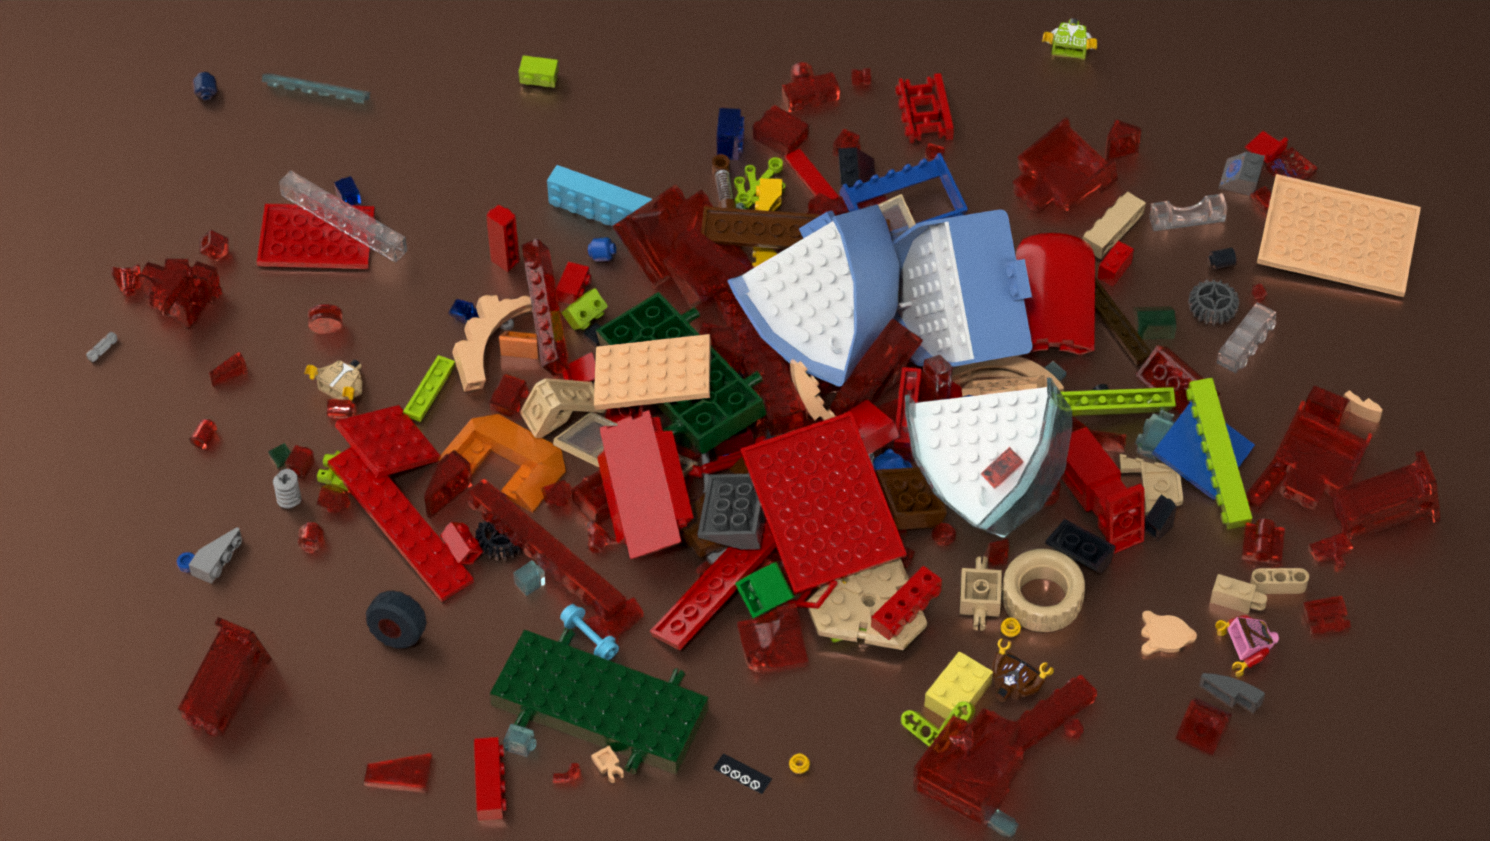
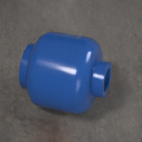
(601, 249)

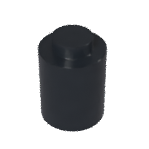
(1221, 258)

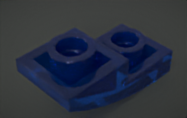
(463, 311)

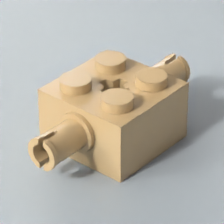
(980, 592)

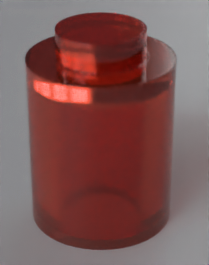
(340, 408)
(203, 433)

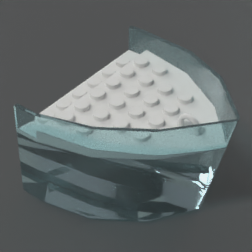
(965, 434)

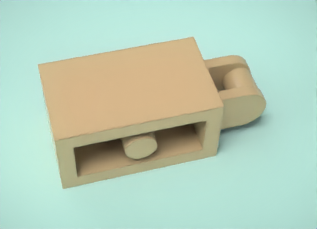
(1237, 595)

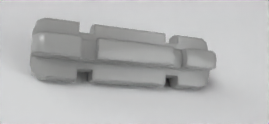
(101, 346)

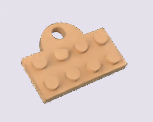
(1001, 385)

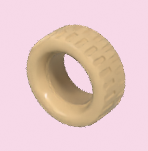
(1043, 565)

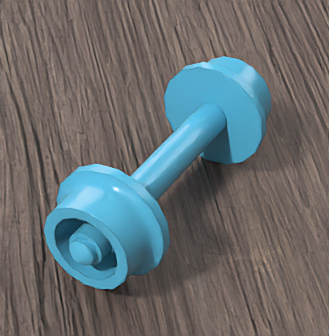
(573, 616)

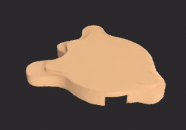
(1165, 633)

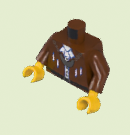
(1016, 677)

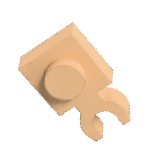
(607, 762)

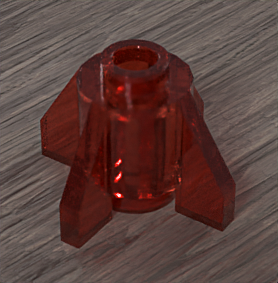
(127, 279)

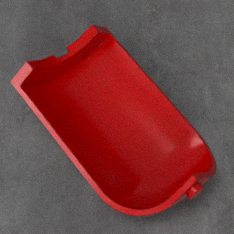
(1061, 290)

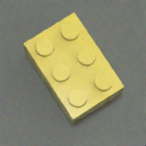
(960, 681)

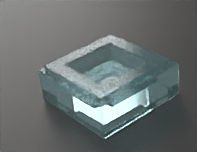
(1056, 370)

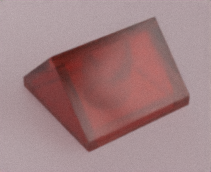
(1122, 141)

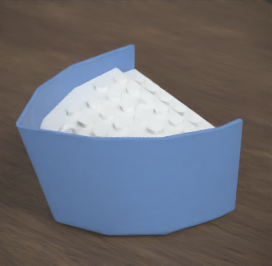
(963, 289)
(826, 293)

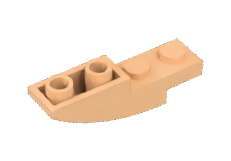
(807, 390)

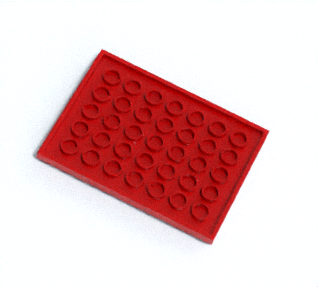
(823, 502)

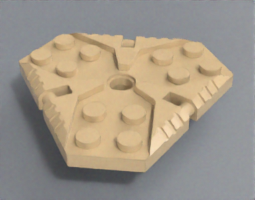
(848, 609)

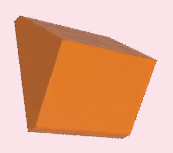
(519, 344)

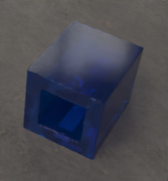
(347, 191)

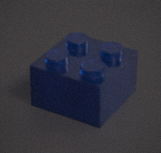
(730, 133)

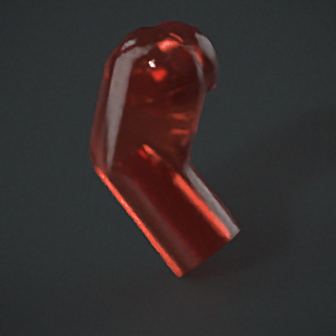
(567, 778)

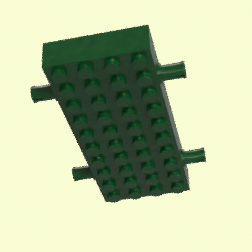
(705, 420)
(600, 701)

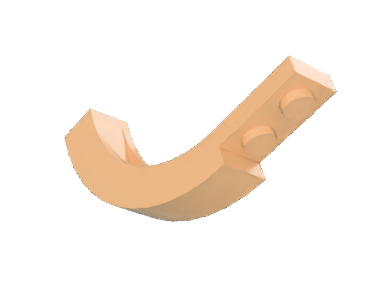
(1003, 367)

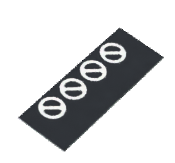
(742, 773)

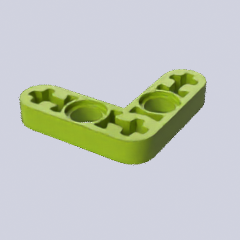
(934, 730)

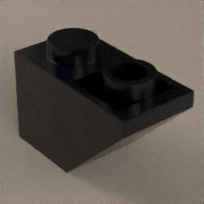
(1160, 518)

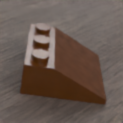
(910, 498)

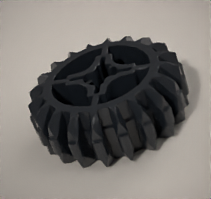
(499, 544)

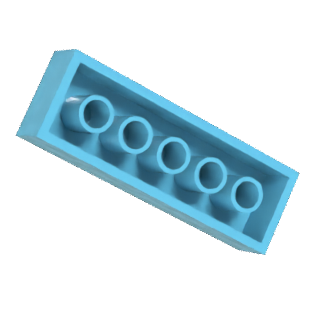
(591, 196)

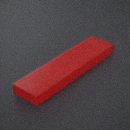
(809, 175)

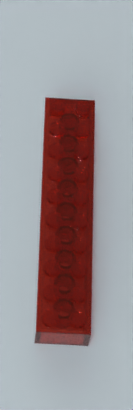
(780, 397)

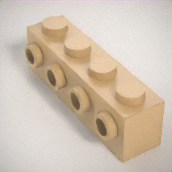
(1114, 224)

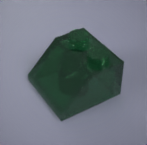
(1155, 322)

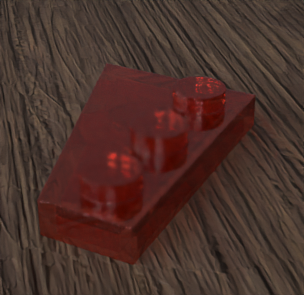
(617, 625)
(400, 774)

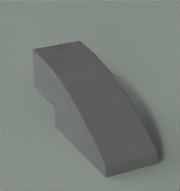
(1232, 691)

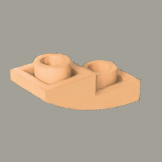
(1367, 410)

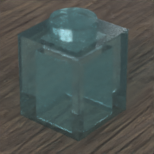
(529, 577)
(519, 740)

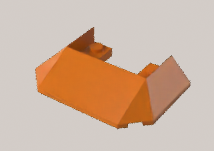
(538, 459)

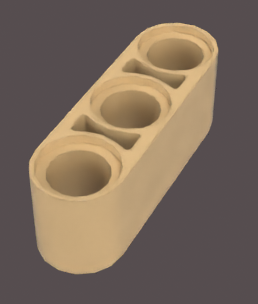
(1288, 577)

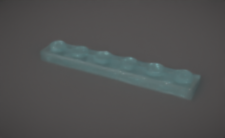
(309, 86)

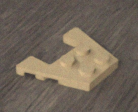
(1156, 480)

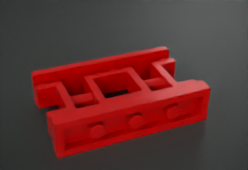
(938, 105)

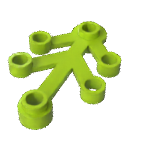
(775, 166)

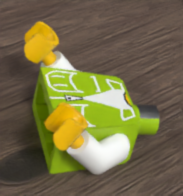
(1070, 40)

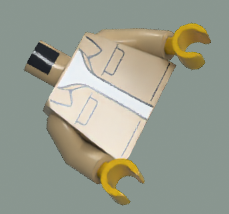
(338, 379)

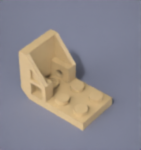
(553, 403)

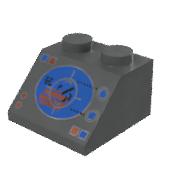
(1242, 173)

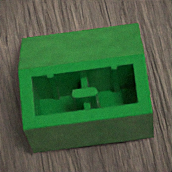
(764, 590)

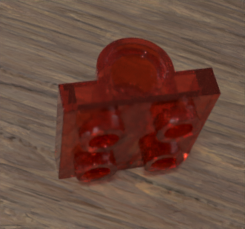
(1263, 542)

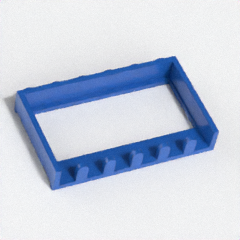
(907, 177)

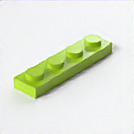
(429, 388)

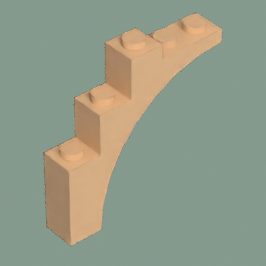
(469, 354)

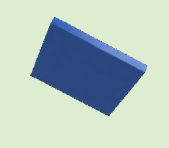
(1183, 452)

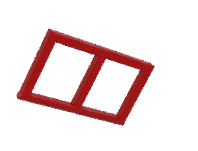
(800, 602)

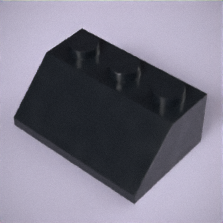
(854, 166)
(1081, 546)

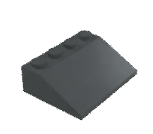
(732, 512)

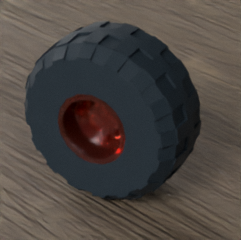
(396, 619)

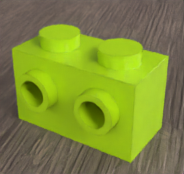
(538, 71)
(585, 309)

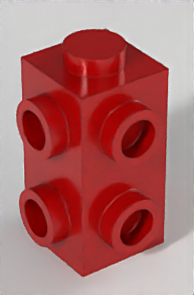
(461, 543)

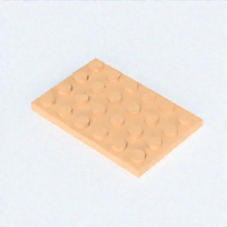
(652, 372)

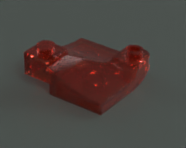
(774, 640)

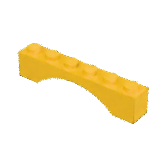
(769, 200)

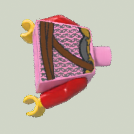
(1250, 639)

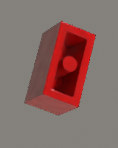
(1115, 263)
(573, 282)

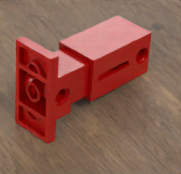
(1099, 488)

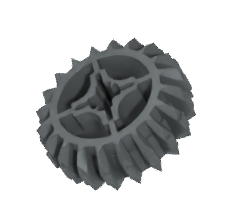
(1213, 302)

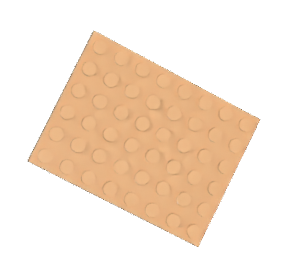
(1339, 235)

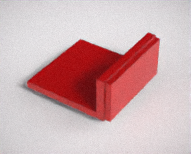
(1267, 146)
(581, 369)

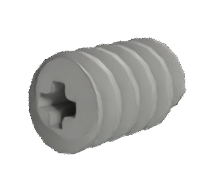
(287, 489)

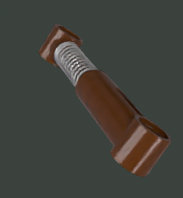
(721, 173)

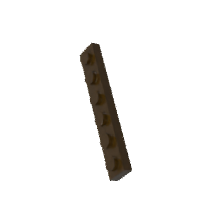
(1120, 326)

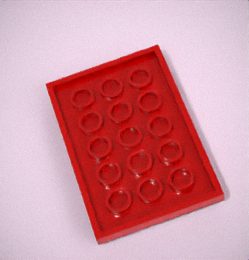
(301, 239)

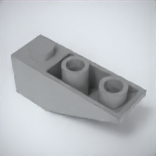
(211, 558)

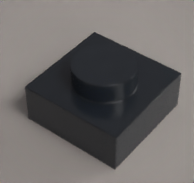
(591, 335)

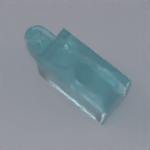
(1153, 433)

